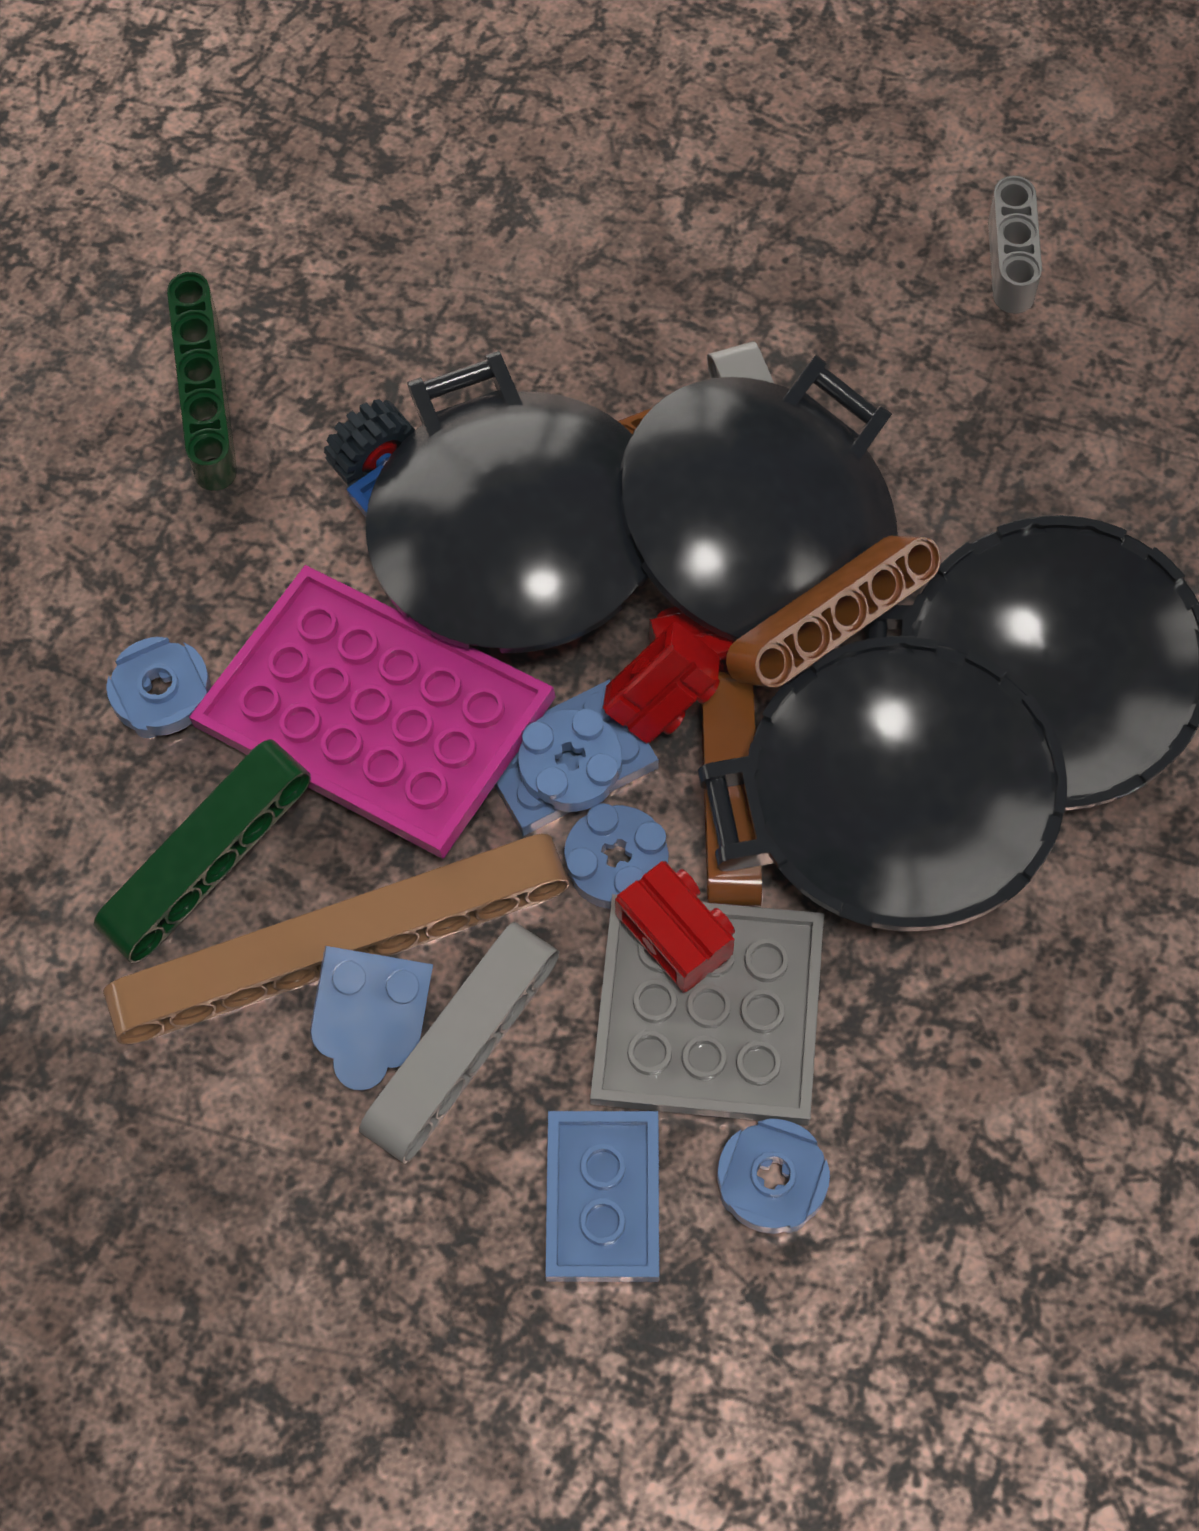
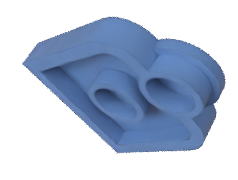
(368, 1013)

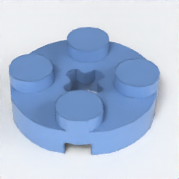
(131, 679)
(577, 732)
(610, 828)
(787, 1205)

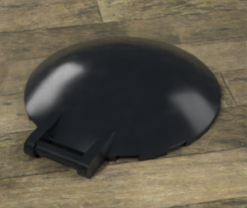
(752, 494)
(504, 516)
(1087, 629)
(897, 785)

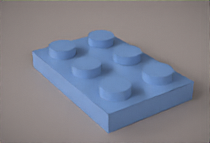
(532, 814)
(602, 1196)

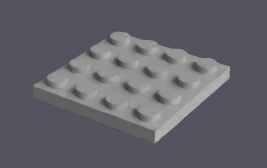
(729, 1043)

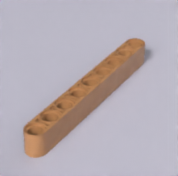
(372, 923)

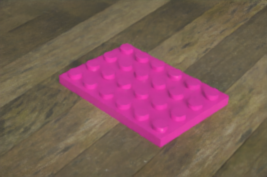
(375, 709)

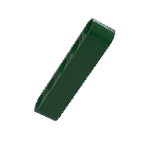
(198, 358)
(202, 851)

